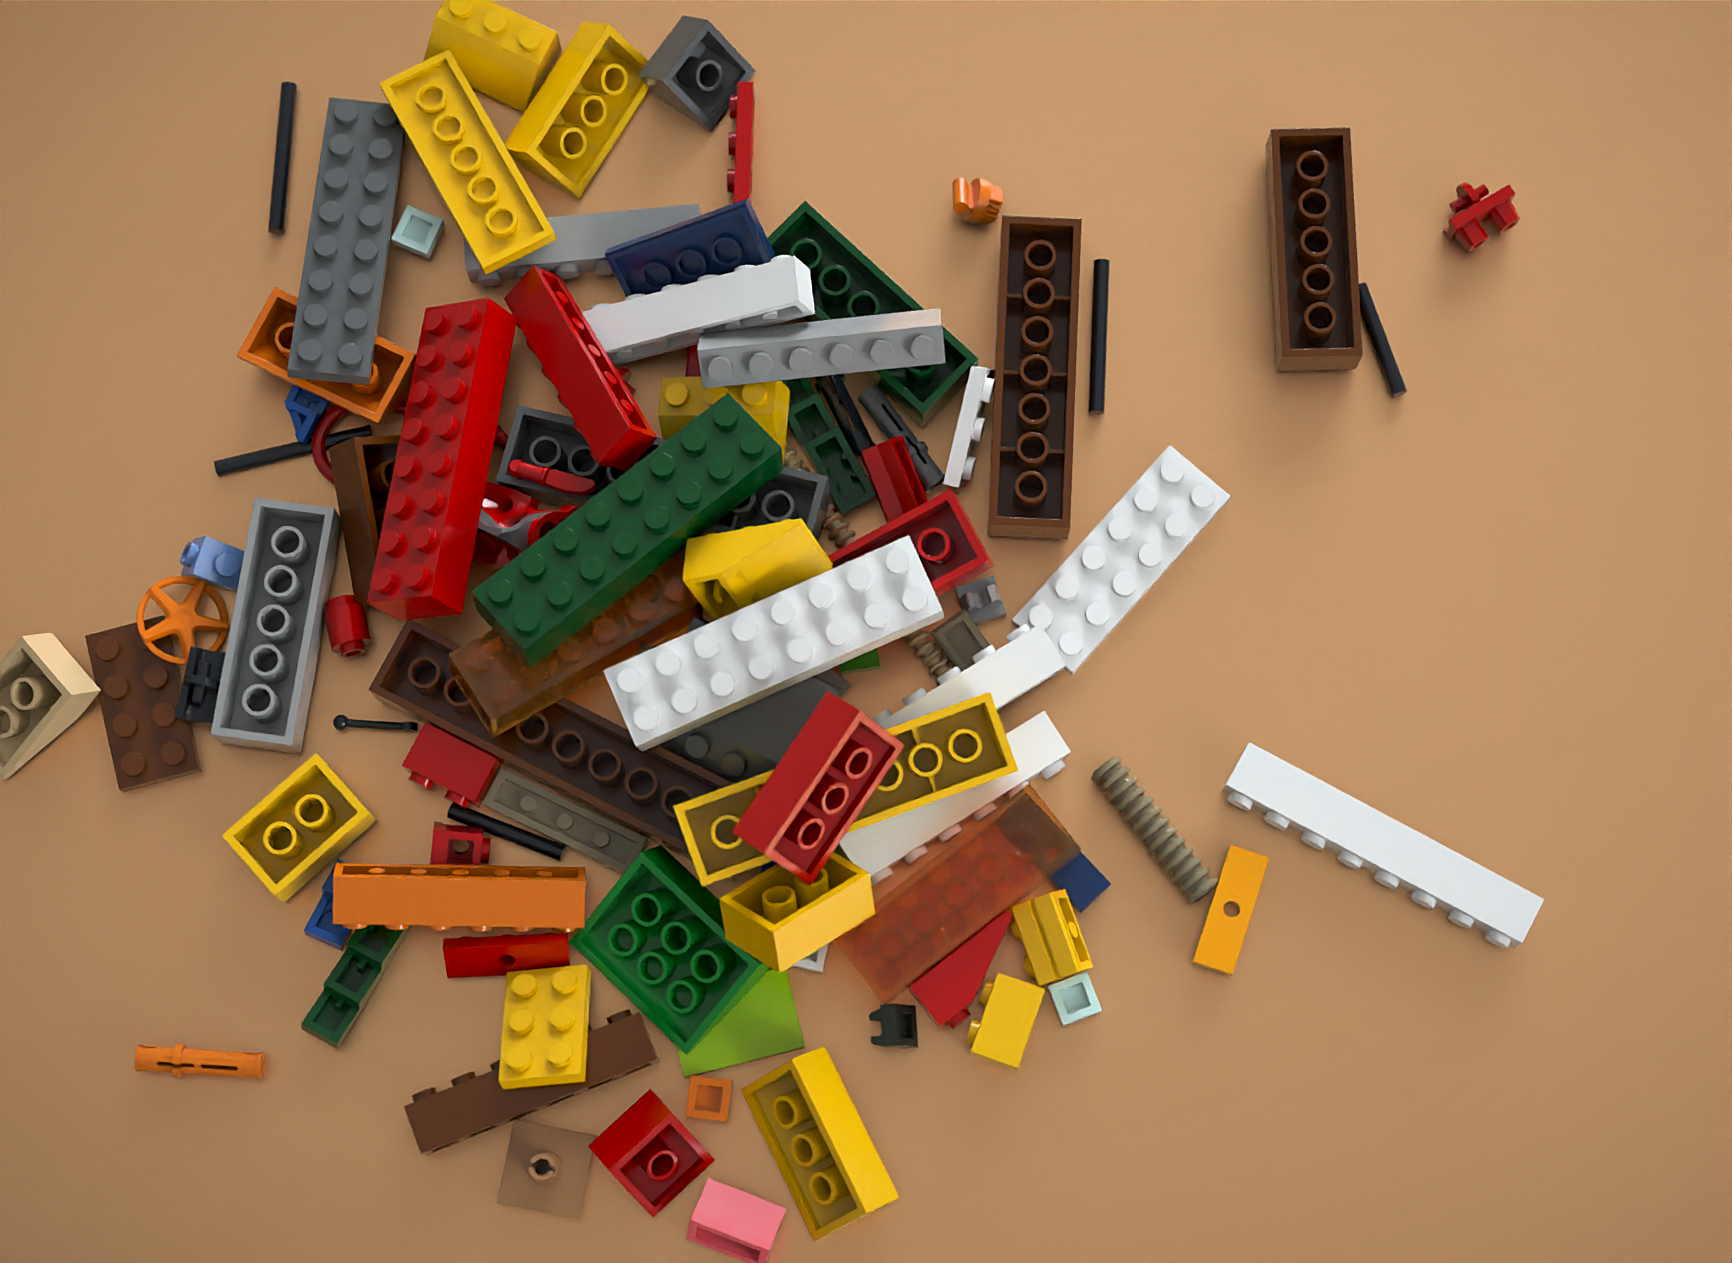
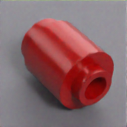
(346, 626)

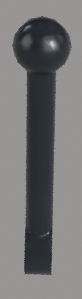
(341, 722)

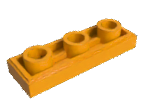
(1239, 886)

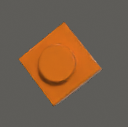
(709, 1098)

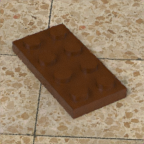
(140, 707)

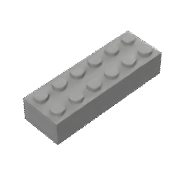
(276, 626)

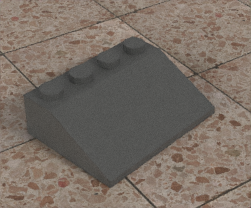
(754, 735)

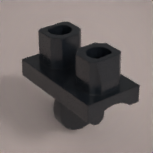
(200, 686)

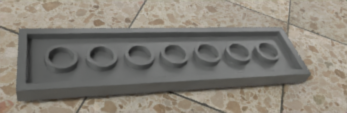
(347, 243)

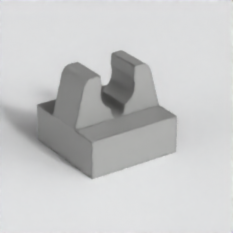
(981, 600)

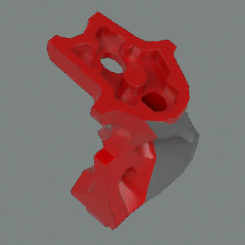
(511, 530)

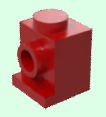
(442, 845)

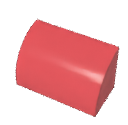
(735, 1222)

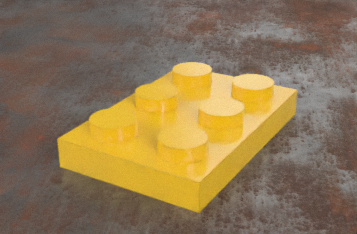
(545, 1027)

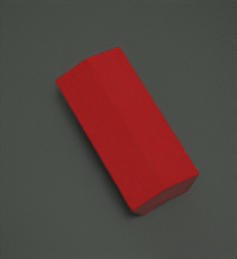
(893, 477)

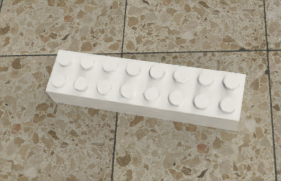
(774, 644)

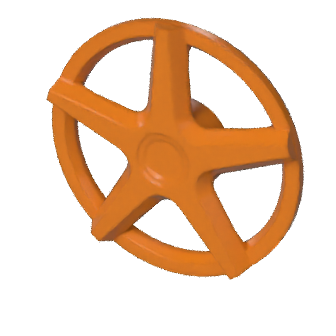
(181, 618)

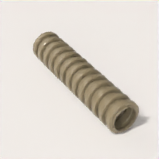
(1154, 829)

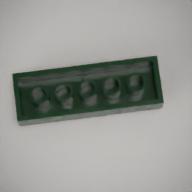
(853, 286)

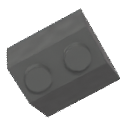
(696, 71)

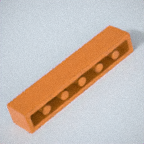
(459, 896)

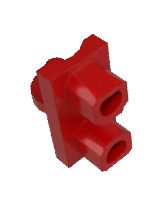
(1467, 226)

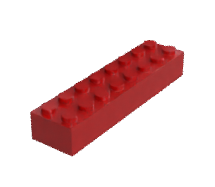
(442, 461)

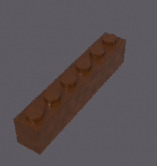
(482, 1104)

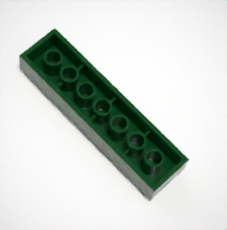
(628, 530)

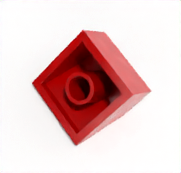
(651, 1153)

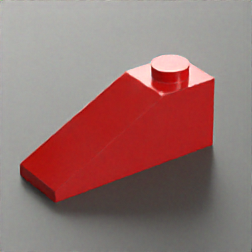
(956, 980)

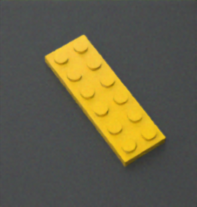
(467, 162)

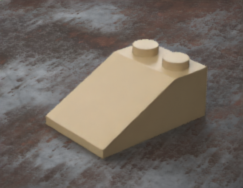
(39, 698)

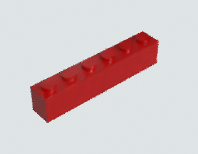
(580, 369)

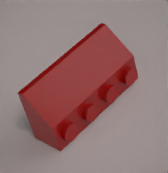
(819, 787)

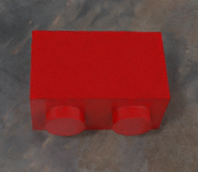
(451, 766)

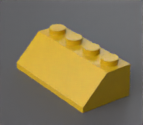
(580, 109)
(819, 1143)

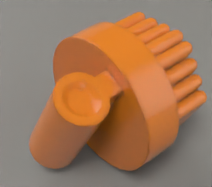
(977, 200)

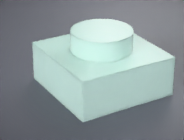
(418, 231)
(1074, 999)

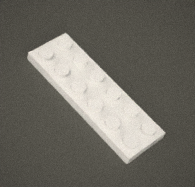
(1123, 557)

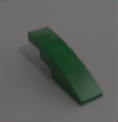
(826, 446)
(352, 982)

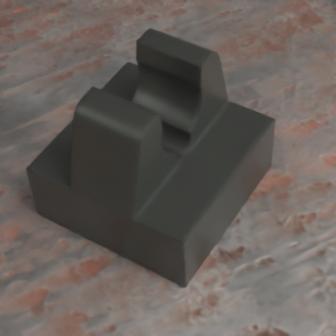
(897, 1026)

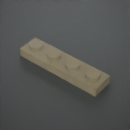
(564, 821)

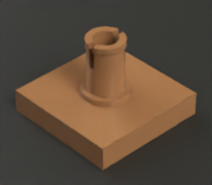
(546, 1169)

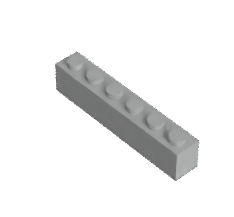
(583, 242)
(821, 348)

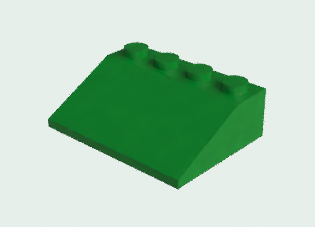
(668, 948)

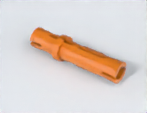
(199, 1061)

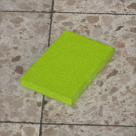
(755, 1029)

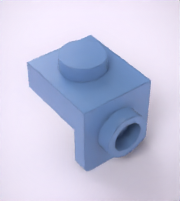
(212, 562)

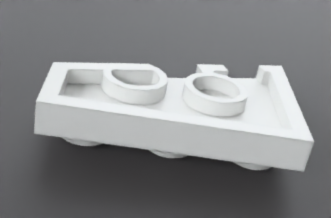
(969, 426)

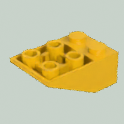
(750, 564)

